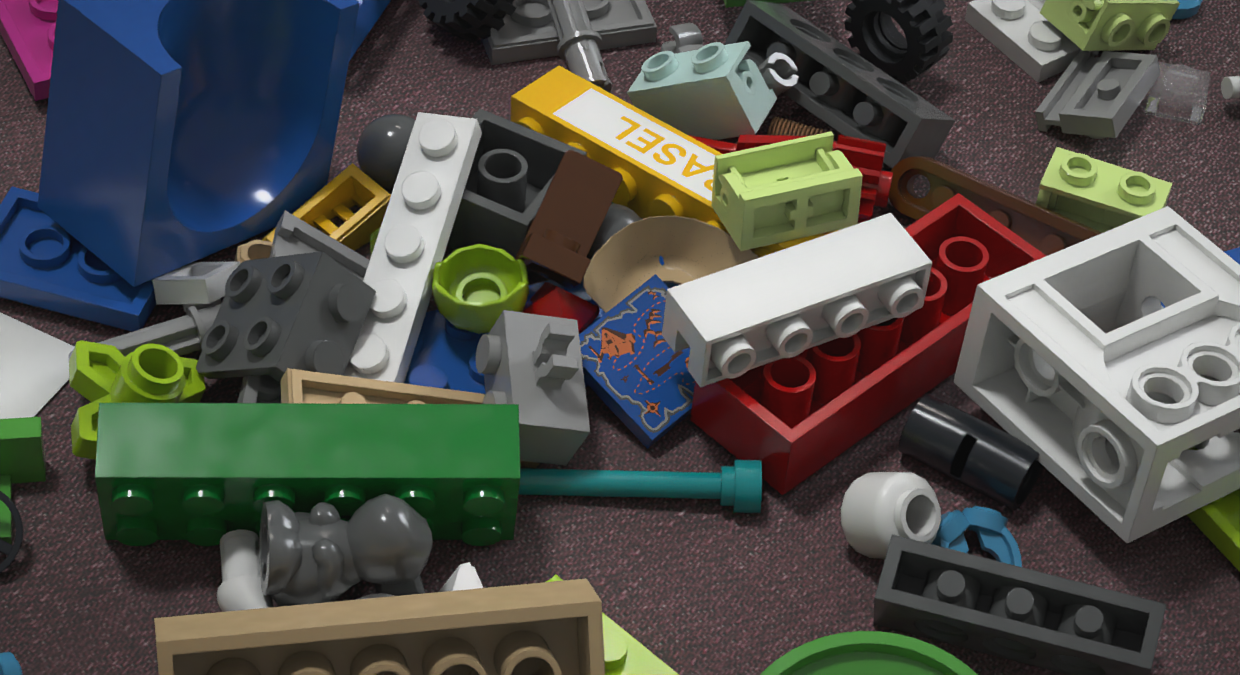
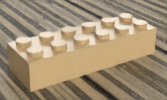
(457, 632)

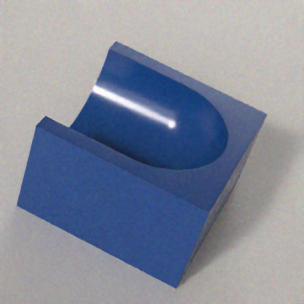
(189, 122)

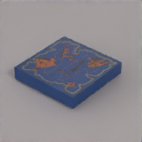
(635, 366)

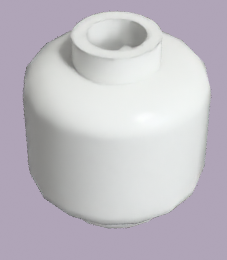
(888, 505)

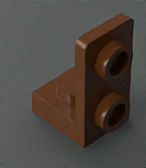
(569, 219)

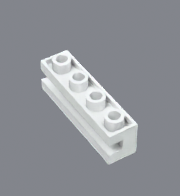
(796, 299)

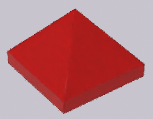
(557, 302)

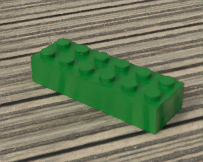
(212, 466)

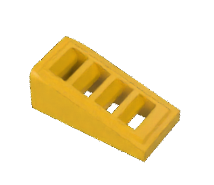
(335, 199)

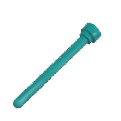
(734, 485)

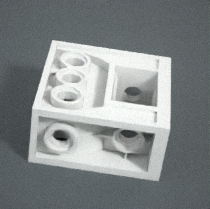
(1110, 379)

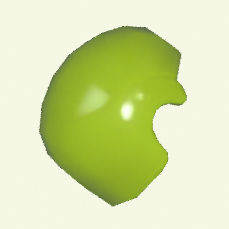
(477, 286)

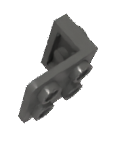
(285, 316)

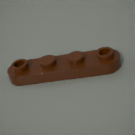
(1033, 223)

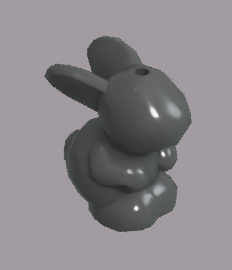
(321, 557)

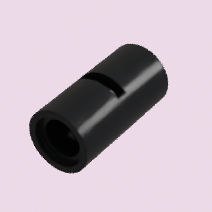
(970, 451)

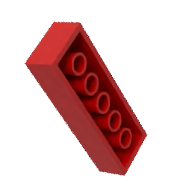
(829, 397)

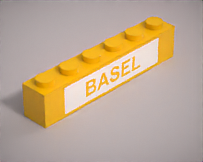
(659, 164)

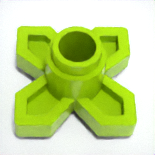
(143, 376)

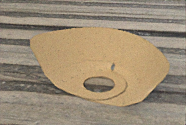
(632, 256)

